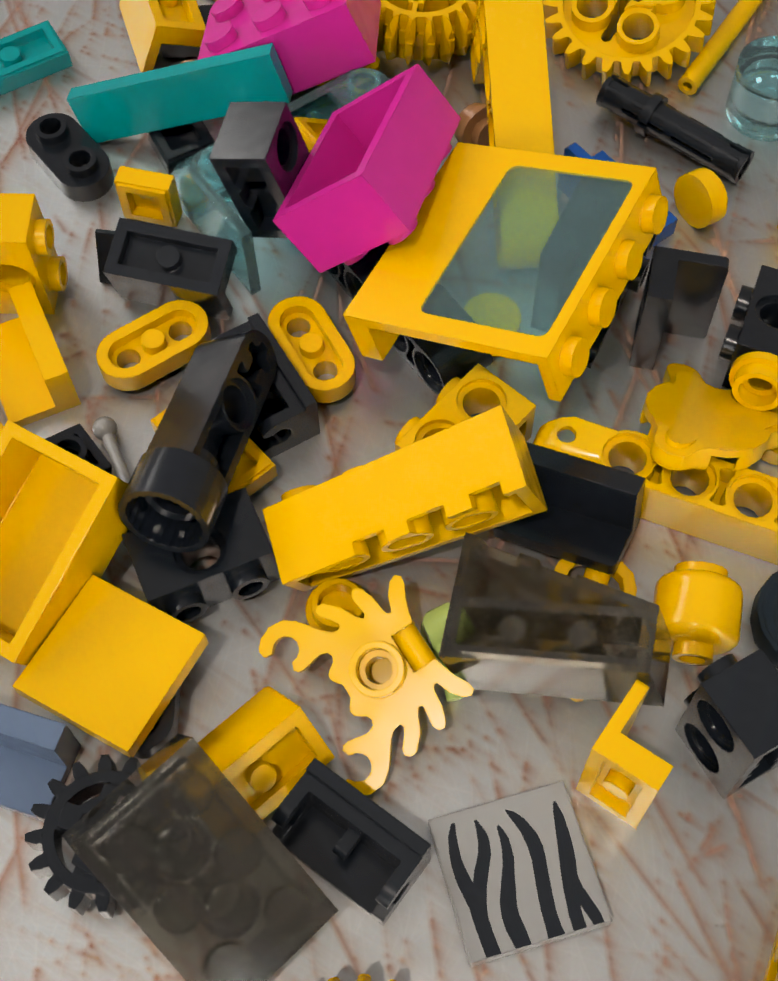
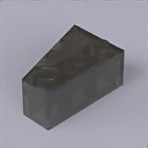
(550, 633)

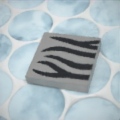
(518, 873)

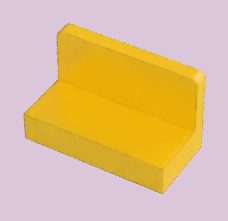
(158, 23)
(31, 366)
(265, 749)
(619, 770)

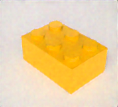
(53, 535)

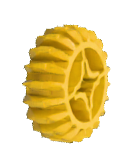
(426, 29)

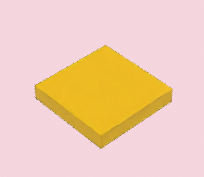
(111, 665)

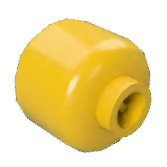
(700, 611)

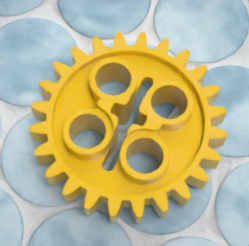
(665, 30)

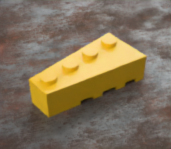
(406, 502)

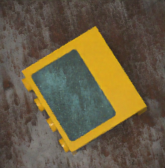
(514, 259)

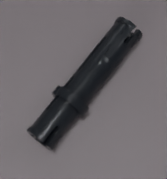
(655, 117)

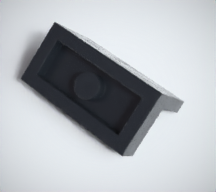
(170, 264)
(676, 300)
(588, 511)

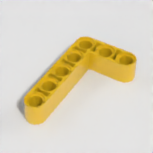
(513, 65)

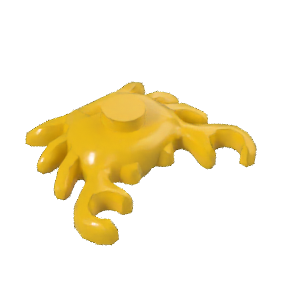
(382, 668)

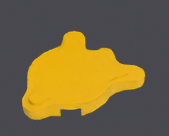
(702, 421)

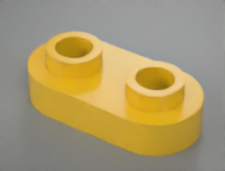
(152, 345)
(317, 351)

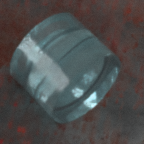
(754, 91)

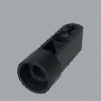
(199, 443)

